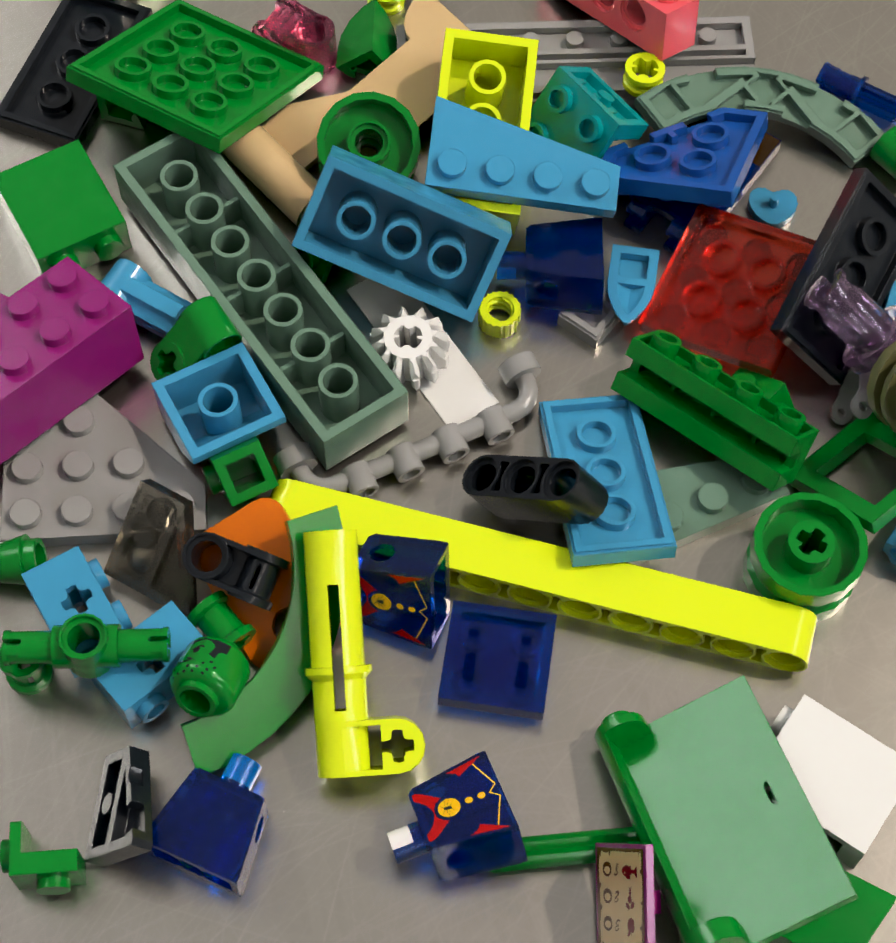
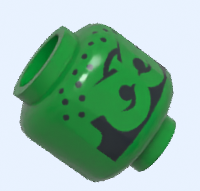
(209, 677)

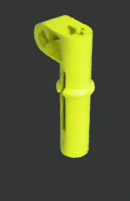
(343, 732)

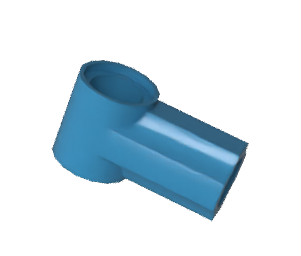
(151, 304)

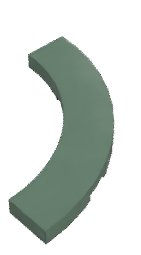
(781, 94)

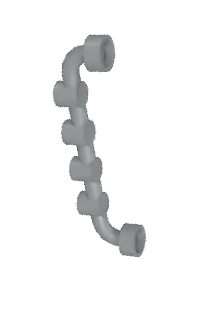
(447, 441)

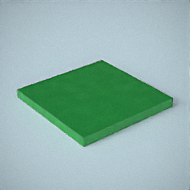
(196, 75)

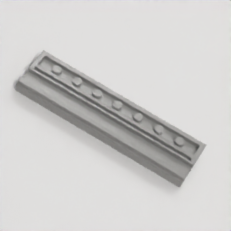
(589, 43)

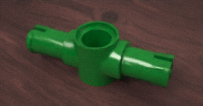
(59, 646)

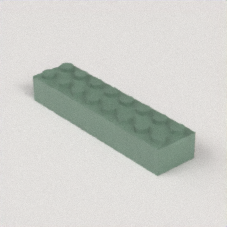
(292, 326)

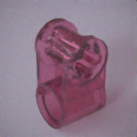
(301, 32)

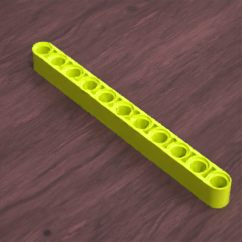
(604, 594)

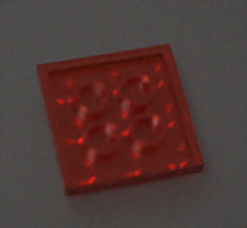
(728, 288)

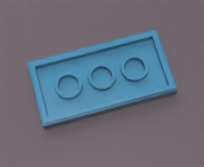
(613, 446)

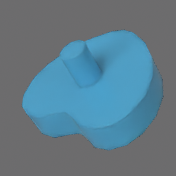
(772, 207)

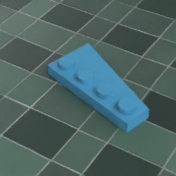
(507, 164)

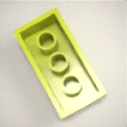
(494, 78)

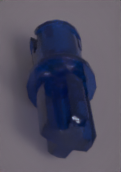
(857, 92)

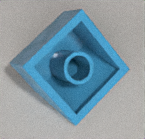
(217, 403)

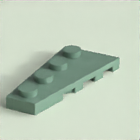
(710, 498)

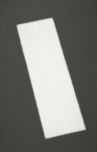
(459, 389)

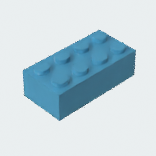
(402, 234)

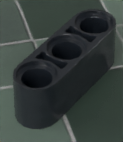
(535, 488)

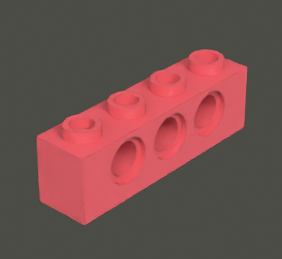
(653, 25)

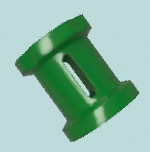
(218, 620)
(19, 677)

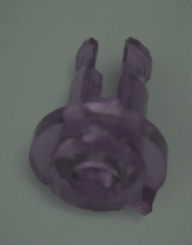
(854, 319)

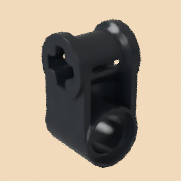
(243, 570)

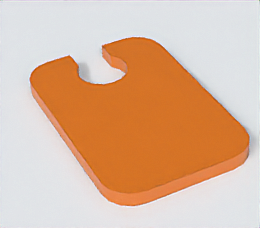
(263, 527)

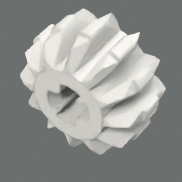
(412, 346)

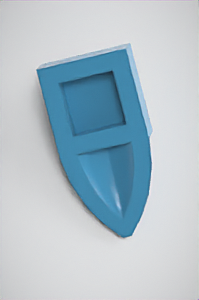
(631, 280)

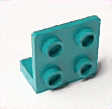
(584, 112)

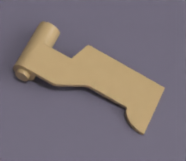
(286, 146)

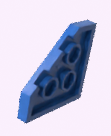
(695, 162)

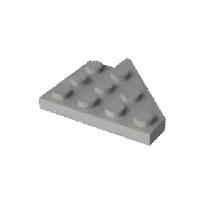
(83, 477)

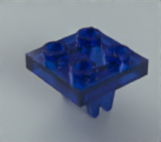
(497, 660)

